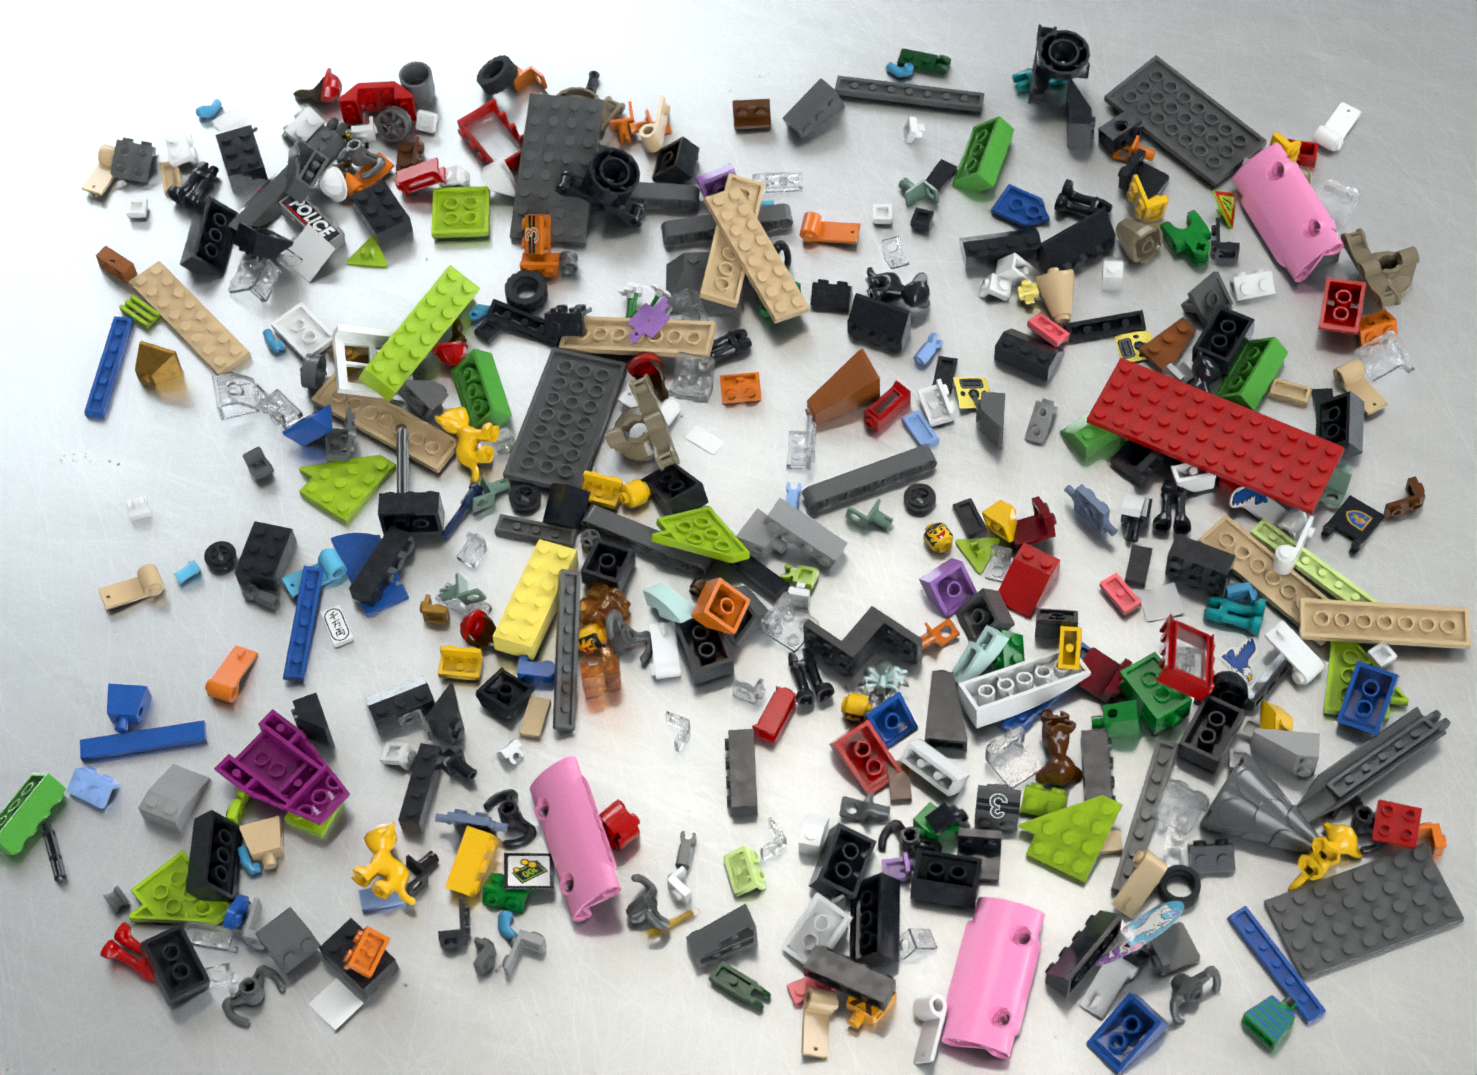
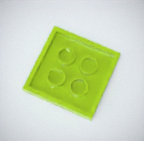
(460, 212)

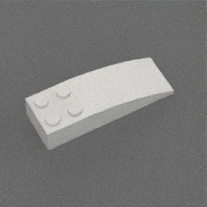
(1017, 688)

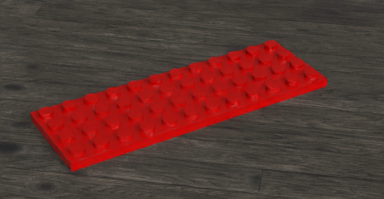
(1216, 435)

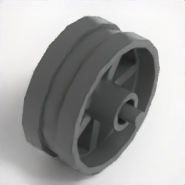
(393, 123)
(313, 371)

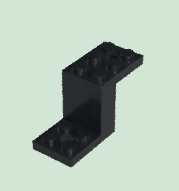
(862, 641)

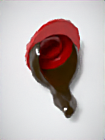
(326, 90)
(455, 349)
(650, 364)
(478, 630)

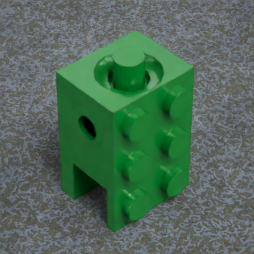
(1157, 703)

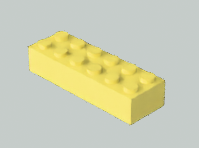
(534, 600)

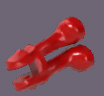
(113, 951)

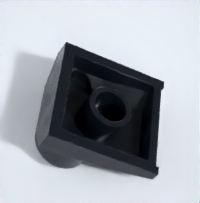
(503, 694)

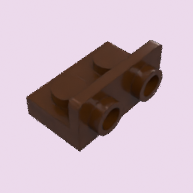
(751, 113)
(409, 154)

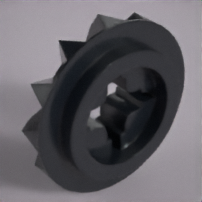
(527, 490)
(924, 492)
(228, 552)

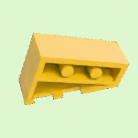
(472, 861)

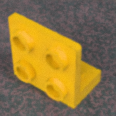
(1146, 209)

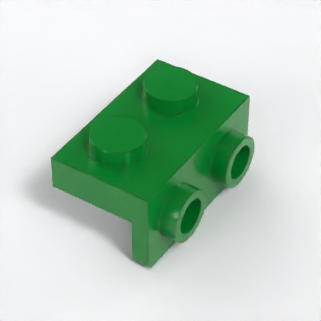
(1011, 653)
(506, 899)

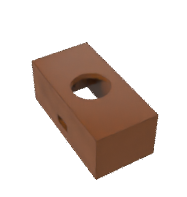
(112, 261)

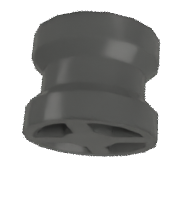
(568, 262)
(587, 537)
(116, 899)

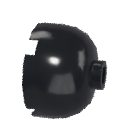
(1230, 688)

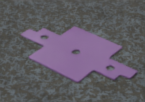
(646, 312)

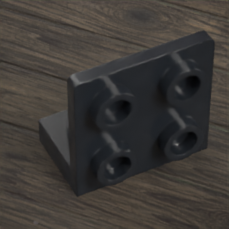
(983, 845)

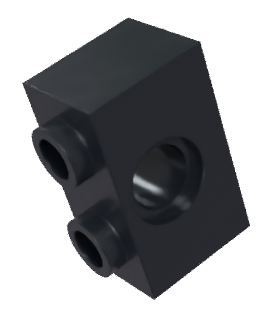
(1120, 131)

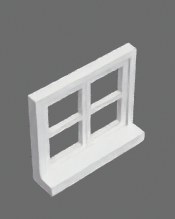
(357, 337)

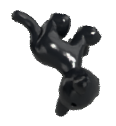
(889, 288)
(1205, 372)

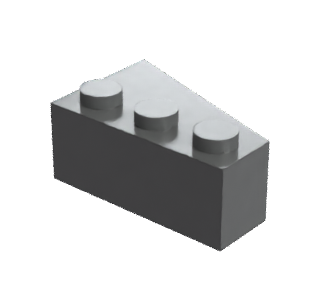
(813, 109)
(303, 169)
(723, 936)

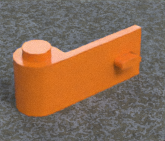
(355, 184)
(816, 230)
(225, 682)

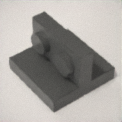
(1206, 298)

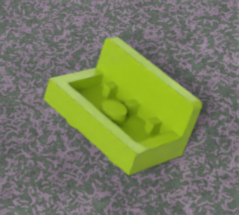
(1042, 801)

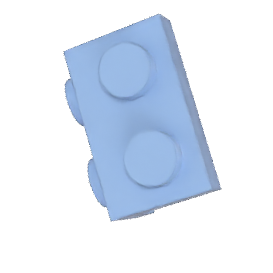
(92, 786)

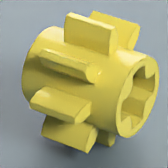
(1027, 291)

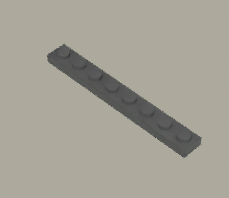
(910, 93)
(566, 650)
(1142, 821)

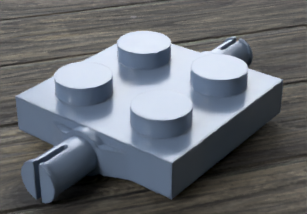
(1091, 509)
(478, 821)

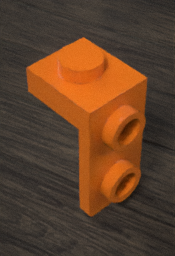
(1436, 839)

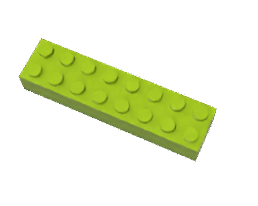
(419, 333)

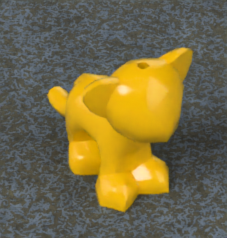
(457, 422)
(381, 842)
(1326, 852)

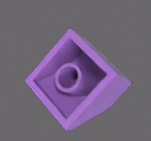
(714, 180)
(948, 586)

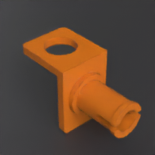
(527, 77)
(622, 126)
(635, 126)
(1150, 153)
(934, 634)

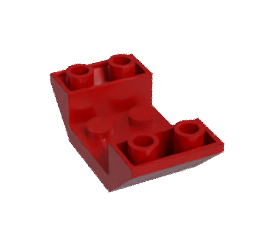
(375, 97)

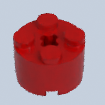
(619, 824)

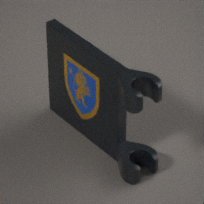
(1354, 520)

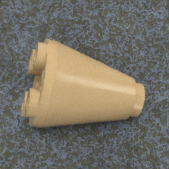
(1057, 292)

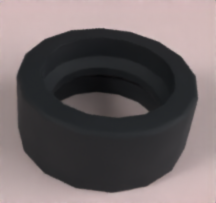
(1183, 871)

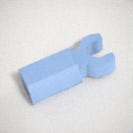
(928, 349)
(792, 495)

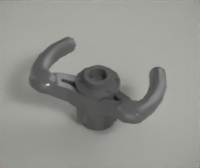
(360, 156)
(624, 635)
(646, 905)
(1191, 989)
(251, 992)

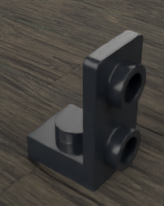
(1223, 250)

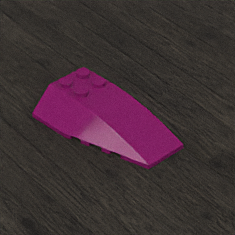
(285, 771)

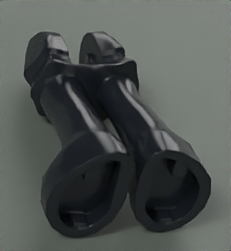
(200, 174)
(1068, 194)
(737, 343)
(1163, 521)
(808, 665)

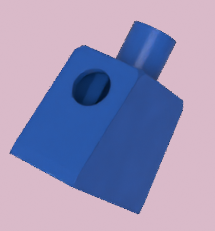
(127, 704)

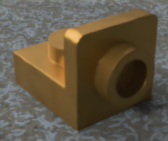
(434, 613)

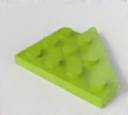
(345, 485)
(700, 533)
(1341, 665)
(1073, 835)
(166, 899)

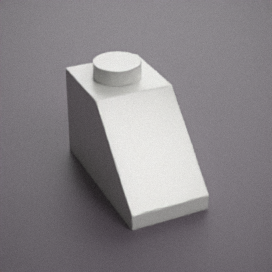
(499, 178)
(1016, 270)
(1112, 273)
(1192, 477)
(813, 834)

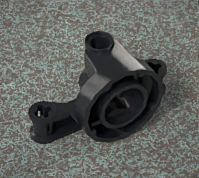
(1052, 47)
(602, 193)

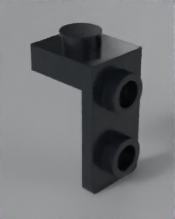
(946, 816)
(452, 938)

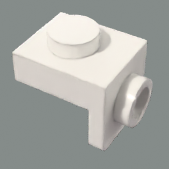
(365, 133)
(454, 176)
(995, 286)
(679, 889)

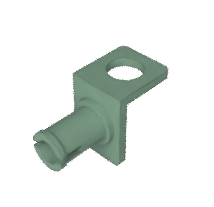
(916, 192)
(1337, 485)
(489, 490)
(874, 515)
(461, 591)

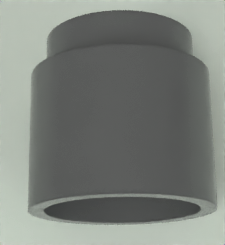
(418, 80)

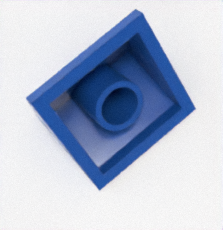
(311, 427)
(892, 719)

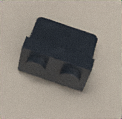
(1150, 177)
(566, 321)
(1137, 461)

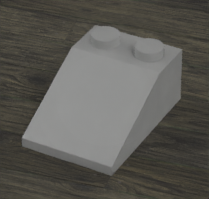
(1287, 749)
(173, 797)

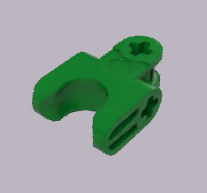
(1191, 240)

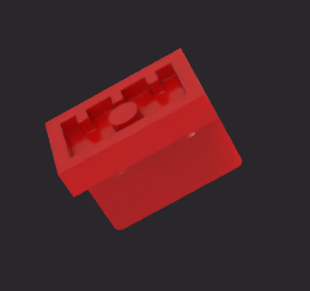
(1396, 824)

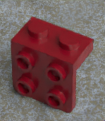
(1035, 527)
(1104, 674)

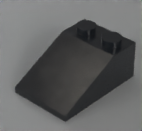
(1079, 118)
(675, 490)

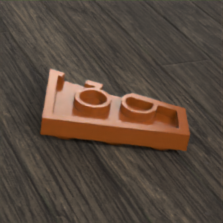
(1168, 345)

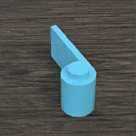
(327, 560)

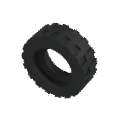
(497, 74)
(526, 278)

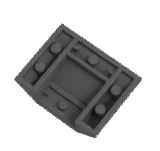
(688, 272)

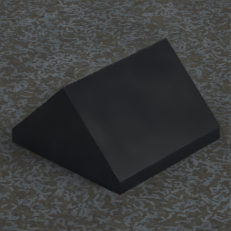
(566, 506)
(1050, 621)

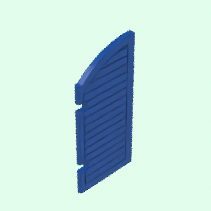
(354, 552)

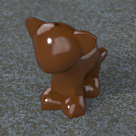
(1056, 737)

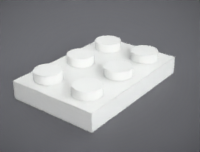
(303, 331)
(818, 925)

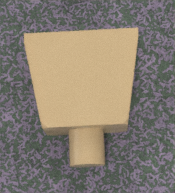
(264, 840)

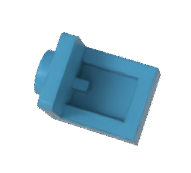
(1241, 591)

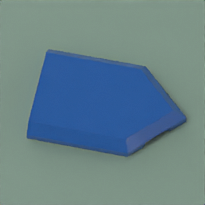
(1020, 207)

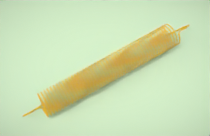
(674, 920)

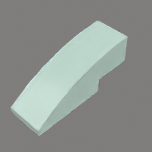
(668, 602)
(979, 655)

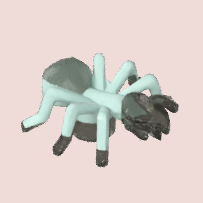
(883, 680)

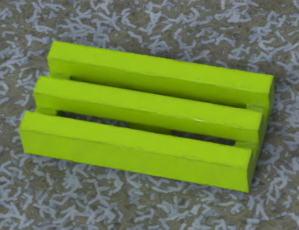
(130, 303)

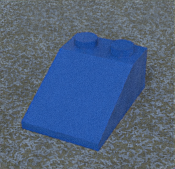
(1368, 698)
(1127, 1032)

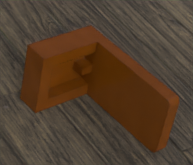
(1415, 500)

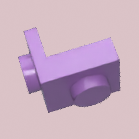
(898, 867)

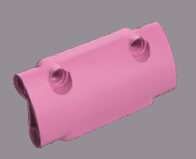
(1286, 211)
(575, 836)
(993, 976)

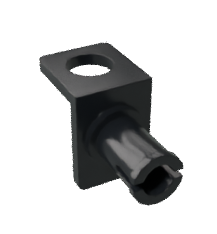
(1134, 523)
(458, 764)
(419, 869)

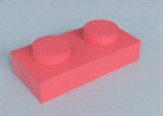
(1048, 329)
(1120, 594)
(798, 988)

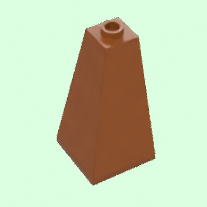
(847, 390)

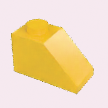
(1001, 519)
(1070, 647)
(1274, 717)

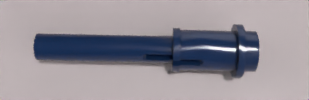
(466, 503)

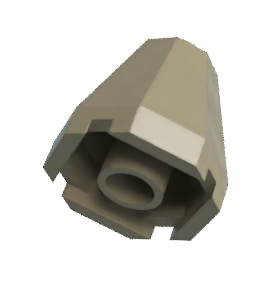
(1139, 239)

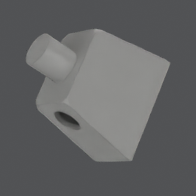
(758, 537)

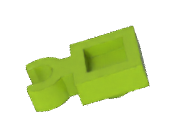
(803, 574)
(237, 808)

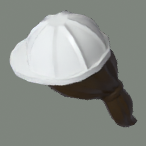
(333, 181)

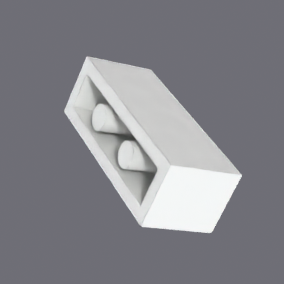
(934, 767)

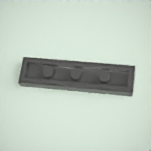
(535, 530)

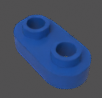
(236, 912)

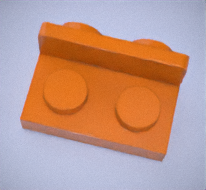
(544, 264)
(1376, 325)
(740, 387)
(366, 952)

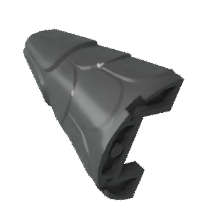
(1258, 810)

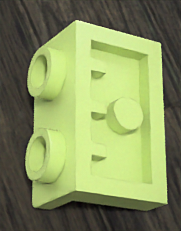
(744, 870)

